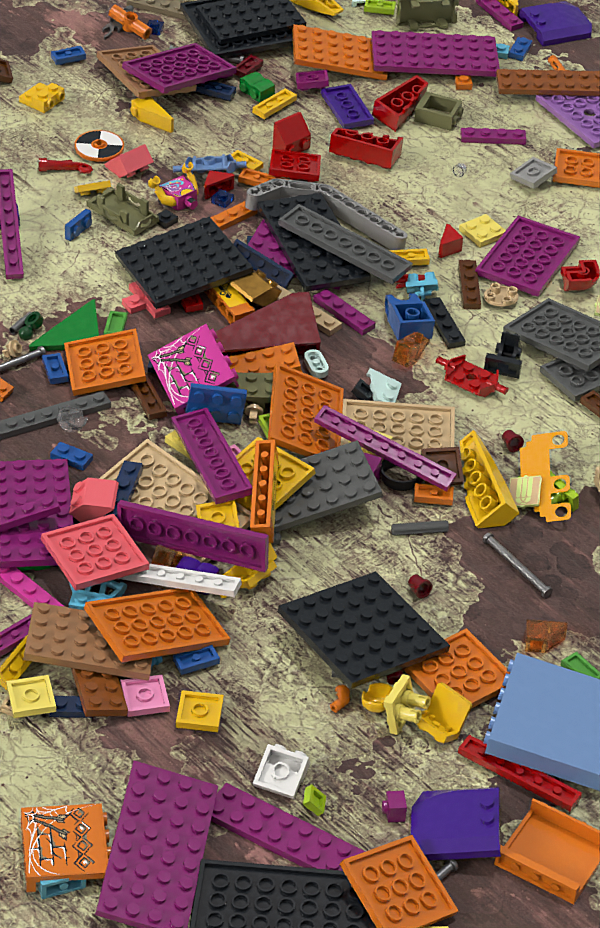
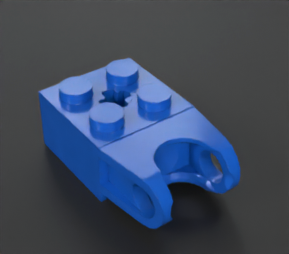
(409, 316)

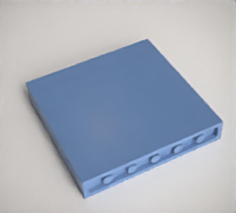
(548, 721)

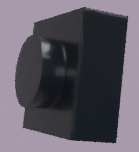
(167, 219)
(362, 390)

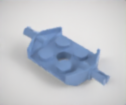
(213, 163)

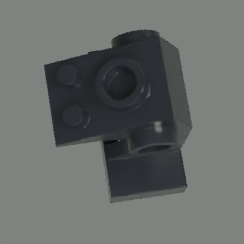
(506, 359)

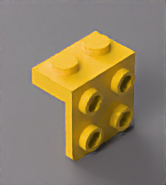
(445, 714)

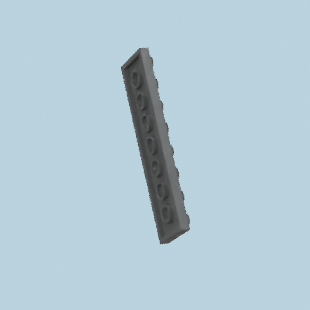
(345, 244)

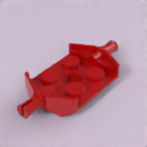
(460, 371)

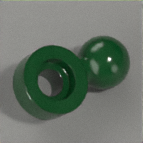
(33, 321)

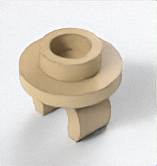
(13, 349)
(253, 412)

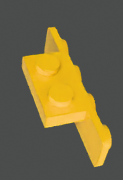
(249, 576)

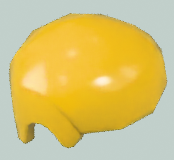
(374, 698)

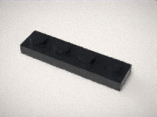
(445, 324)

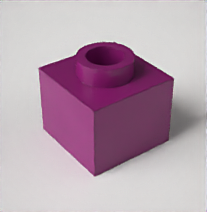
(395, 806)

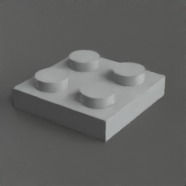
(533, 172)

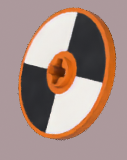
(99, 145)

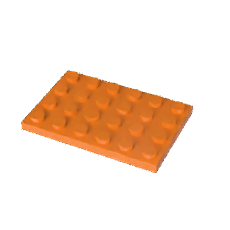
(334, 52)
(294, 405)
(156, 624)

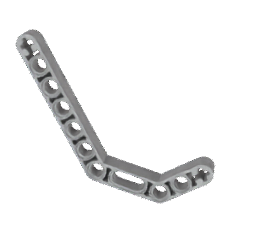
(340, 204)

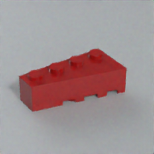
(400, 102)
(366, 147)

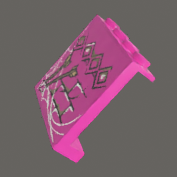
(192, 360)

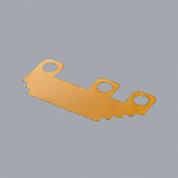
(536, 462)

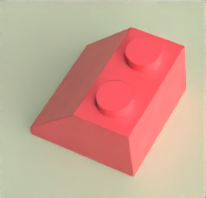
(130, 161)
(93, 498)

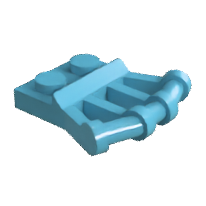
(79, 597)

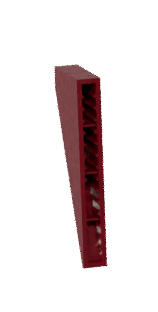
(276, 324)

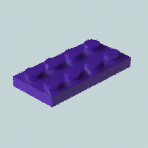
(347, 106)

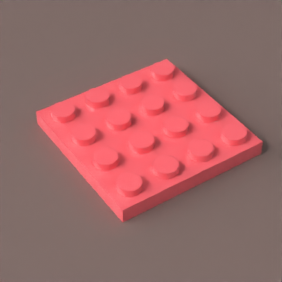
(94, 551)

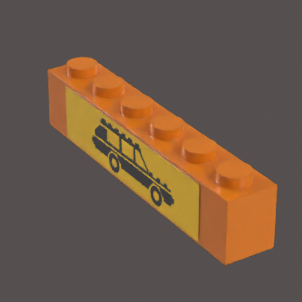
(229, 302)
(264, 488)

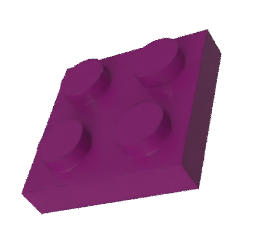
(312, 79)

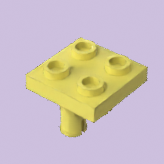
(401, 705)

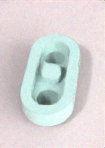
(316, 363)

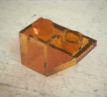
(409, 349)
(543, 635)

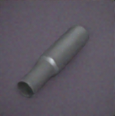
(18, 325)

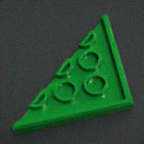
(77, 326)

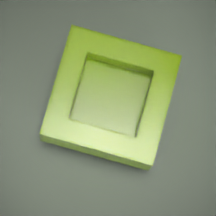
(314, 800)

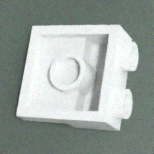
(281, 771)

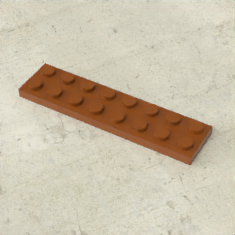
(548, 82)

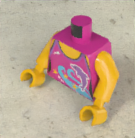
(178, 192)

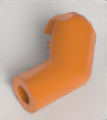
(343, 698)

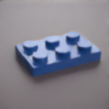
(222, 402)

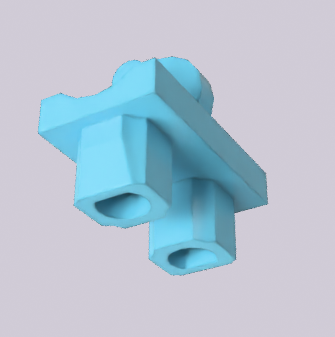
(423, 287)

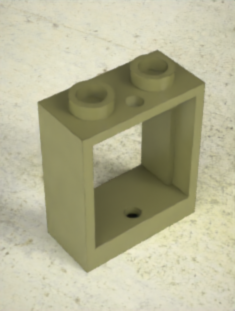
(436, 118)

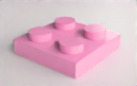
(145, 696)

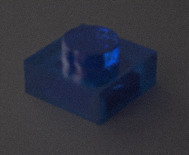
(157, 26)
(222, 198)

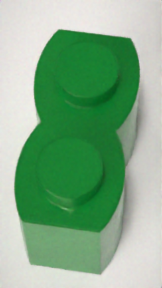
(257, 86)

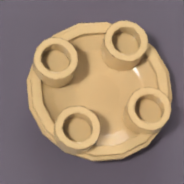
(501, 295)

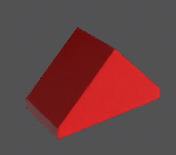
(216, 181)
(450, 242)

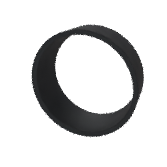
(394, 484)

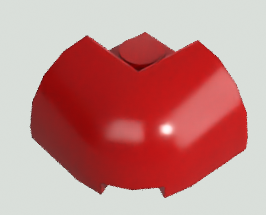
(581, 276)

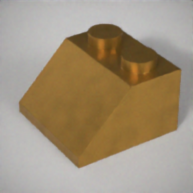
(257, 288)

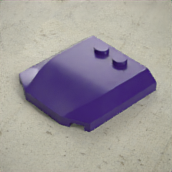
(556, 22)
(457, 823)

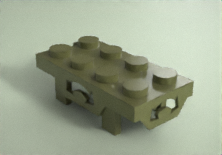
(426, 11)
(118, 209)
(257, 386)

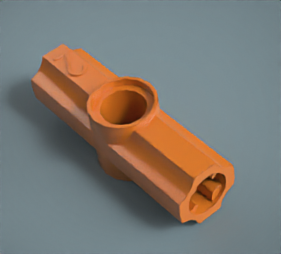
(130, 22)

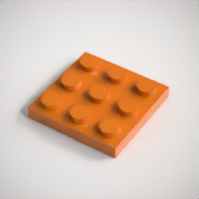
(577, 168)

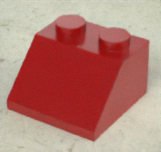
(291, 133)

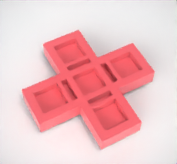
(139, 302)

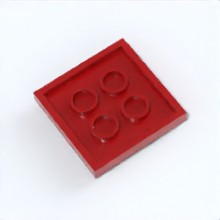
(295, 165)

